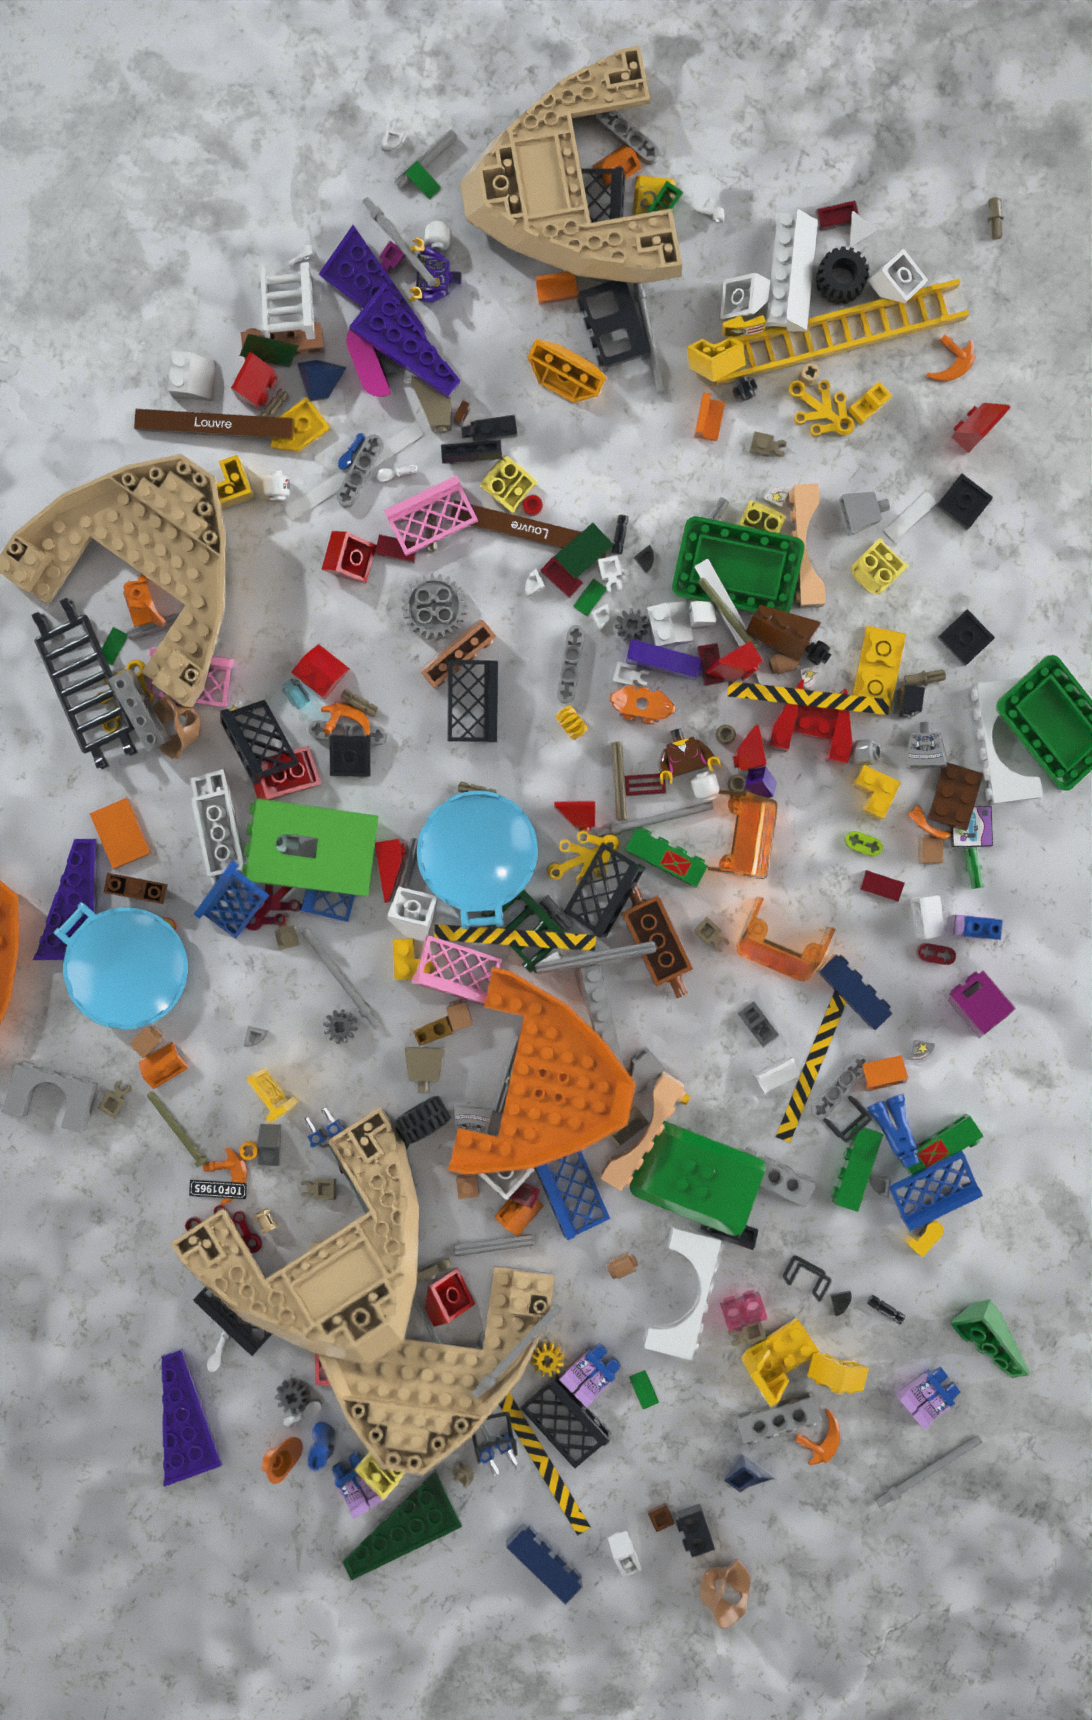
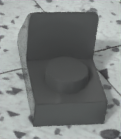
(269, 1144)

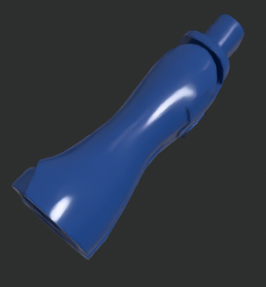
(900, 1140)
(322, 1448)

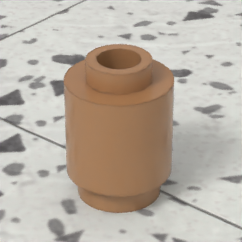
(782, 663)
(622, 1266)

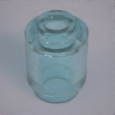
(296, 693)

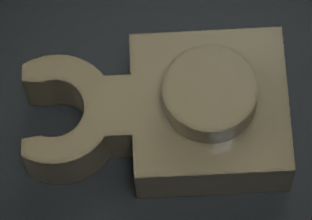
(763, 444)
(708, 932)
(286, 935)
(113, 1101)
(322, 1188)
(429, 1272)
(750, 1333)
(463, 1473)

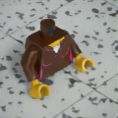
(684, 756)

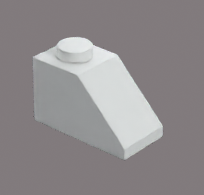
(702, 614)
(624, 1553)

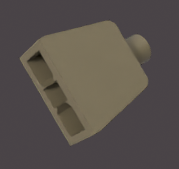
(424, 1065)

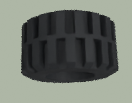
(842, 259)
(423, 1119)

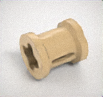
(807, 379)
(265, 1221)

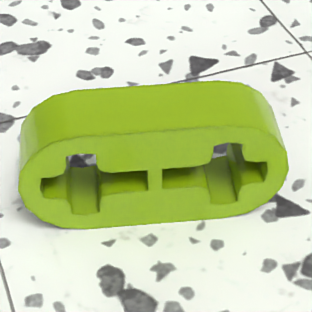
(861, 847)

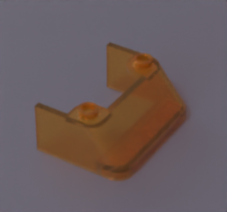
(752, 835)
(776, 957)

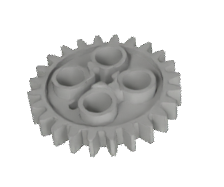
(433, 588)

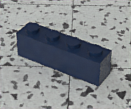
(854, 991)
(544, 1563)

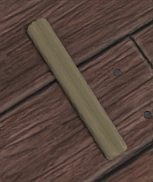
(619, 781)

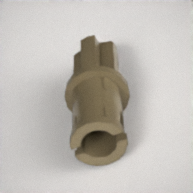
(995, 218)
(925, 678)

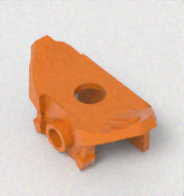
(141, 604)
(658, 704)

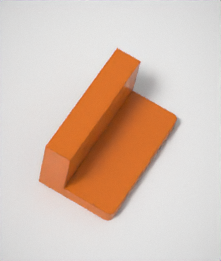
(621, 157)
(556, 287)
(709, 418)
(162, 1065)
(884, 1073)
(516, 1216)

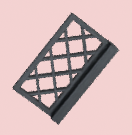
(617, 191)
(490, 704)
(245, 751)
(616, 902)
(228, 1324)
(582, 1414)

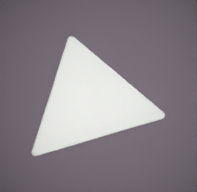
(860, 229)

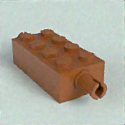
(649, 923)

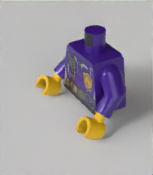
(440, 270)

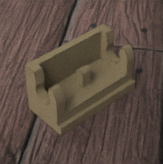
(635, 1124)

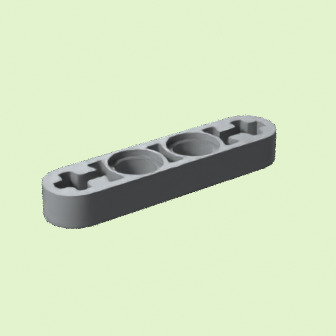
(625, 136)
(363, 472)
(570, 664)
(348, 730)
(837, 1084)

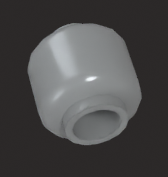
(865, 752)

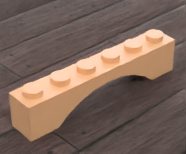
(810, 587)
(621, 1166)

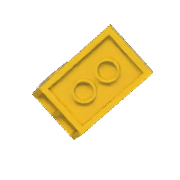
(776, 1356)

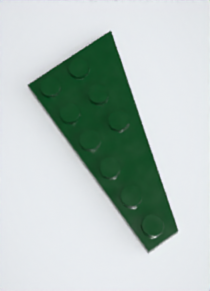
(412, 1524)

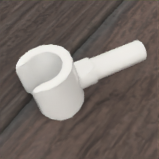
(718, 213)
(307, 254)

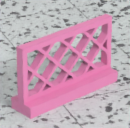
(419, 503)
(217, 663)
(448, 986)

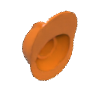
(280, 1460)

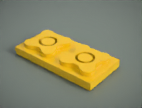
(879, 663)

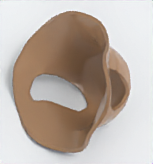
(186, 735)
(739, 1579)

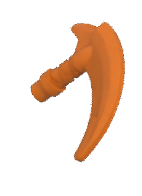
(962, 364)
(345, 710)
(918, 817)
(235, 1164)
(828, 1447)

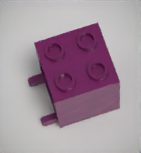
(984, 1007)

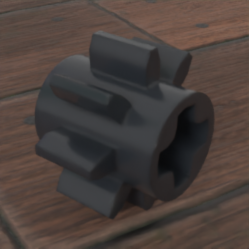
(744, 388)
(818, 652)

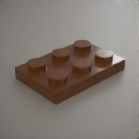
(955, 796)

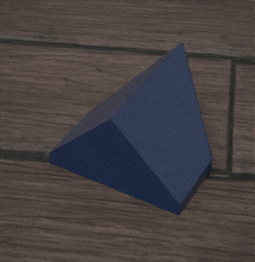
(320, 378)
(746, 1474)

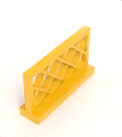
(270, 1094)

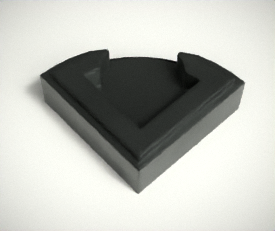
(645, 558)
(841, 1301)

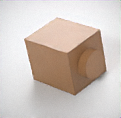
(930, 849)
(459, 1015)
(147, 1041)
(467, 1186)

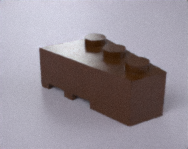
(783, 630)

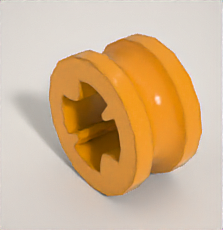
(242, 1150)

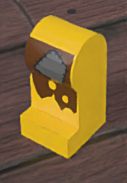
(925, 1238)

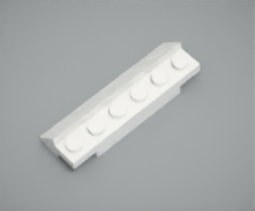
(792, 271)
(216, 824)

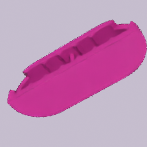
(368, 366)

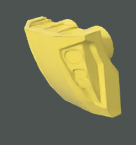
(508, 483)
(762, 517)
(878, 568)
(379, 1479)

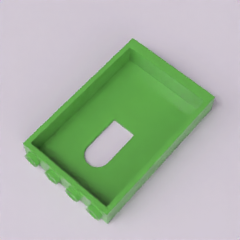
(342, 849)

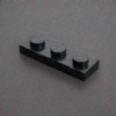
(471, 451)

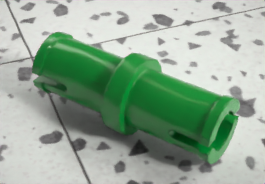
(974, 868)

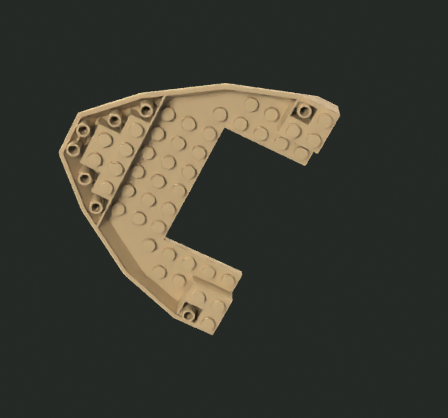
(533, 192)
(161, 522)
(350, 1290)
(419, 1396)

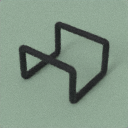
(862, 1110)
(812, 1268)
(512, 1440)

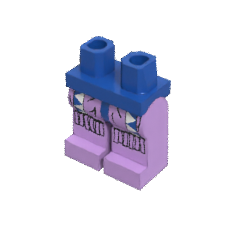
(978, 927)
(589, 1374)
(926, 1396)
(353, 1488)

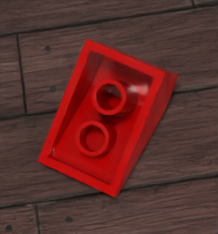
(978, 424)
(290, 780)

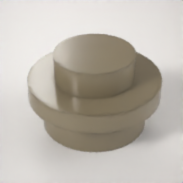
(725, 734)
(737, 783)

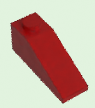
(389, 860)

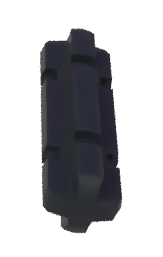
(620, 533)
(886, 1309)

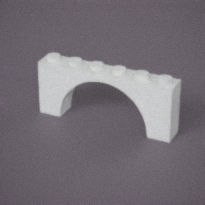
(1001, 782)
(681, 1336)

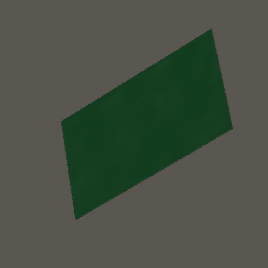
(269, 350)
(584, 550)

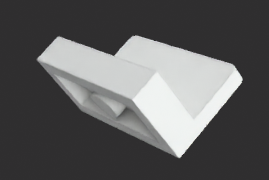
(777, 1074)

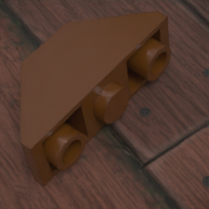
(135, 888)

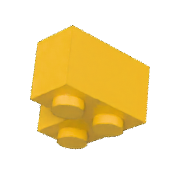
(716, 360)
(236, 485)
(881, 790)
(405, 960)
(838, 1374)

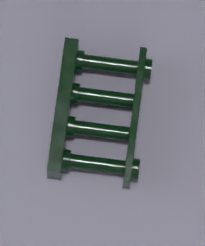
(544, 923)

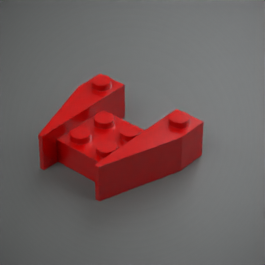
(814, 722)

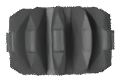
(633, 618)
(347, 1026)
(299, 1400)

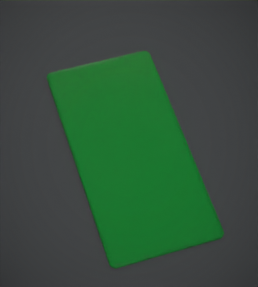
(423, 180)
(590, 597)
(113, 644)
(644, 1389)

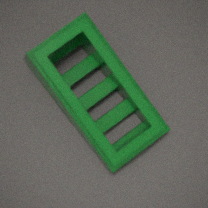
(672, 189)

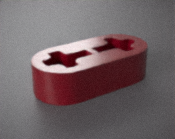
(936, 949)

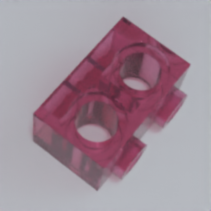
(744, 1316)

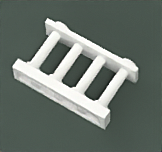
(304, 309)

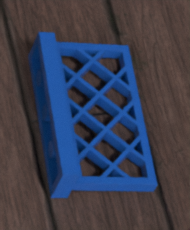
(219, 892)
(310, 899)
(940, 1203)
(558, 1204)

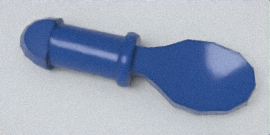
(346, 459)

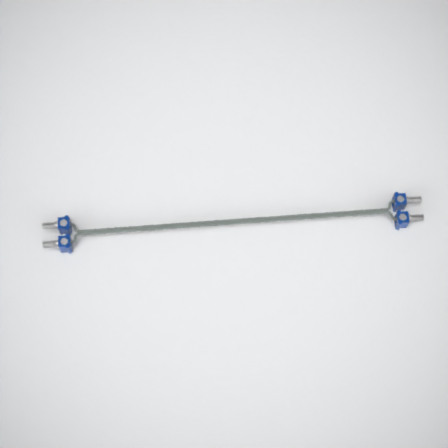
(316, 1138)

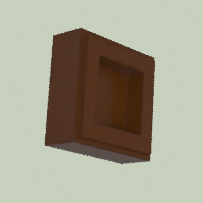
(462, 413)
(661, 1517)

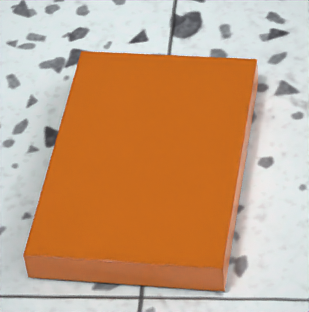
(120, 833)

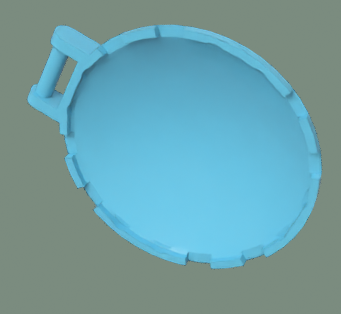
(477, 854)
(123, 966)

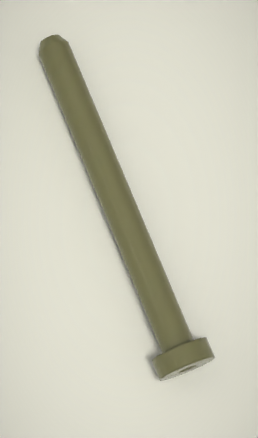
(726, 612)
(177, 1129)

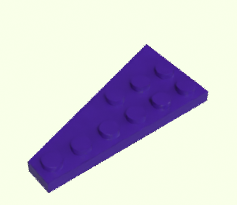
(359, 274)
(398, 336)
(75, 886)
(186, 1431)

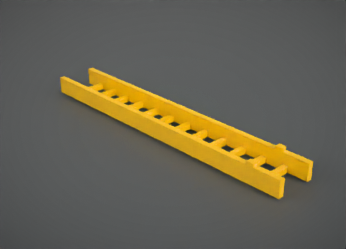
(850, 344)

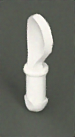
(387, 474)
(215, 1360)
(312, 1408)

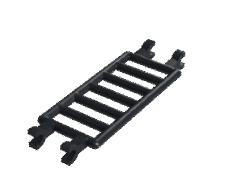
(47, 634)

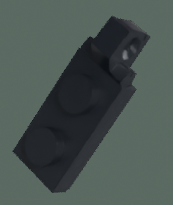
(491, 429)
(746, 1239)

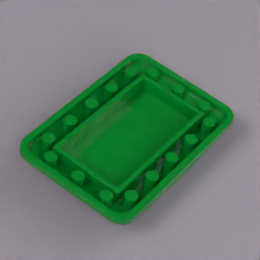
(750, 562)
(1052, 721)
(699, 1179)

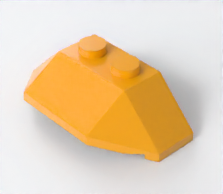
(565, 371)

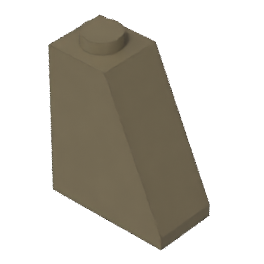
(434, 405)

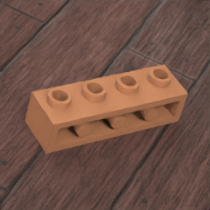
(296, 337)
(462, 648)

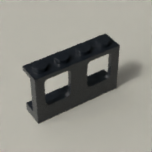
(625, 319)

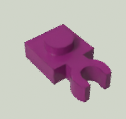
(391, 257)

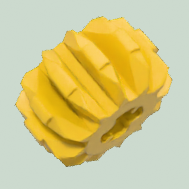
(571, 722)
(555, 1361)

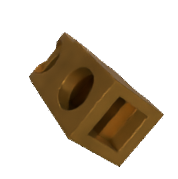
(433, 1031)

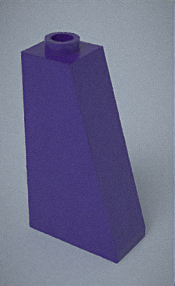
(663, 660)

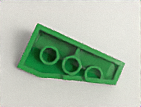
(987, 1330)

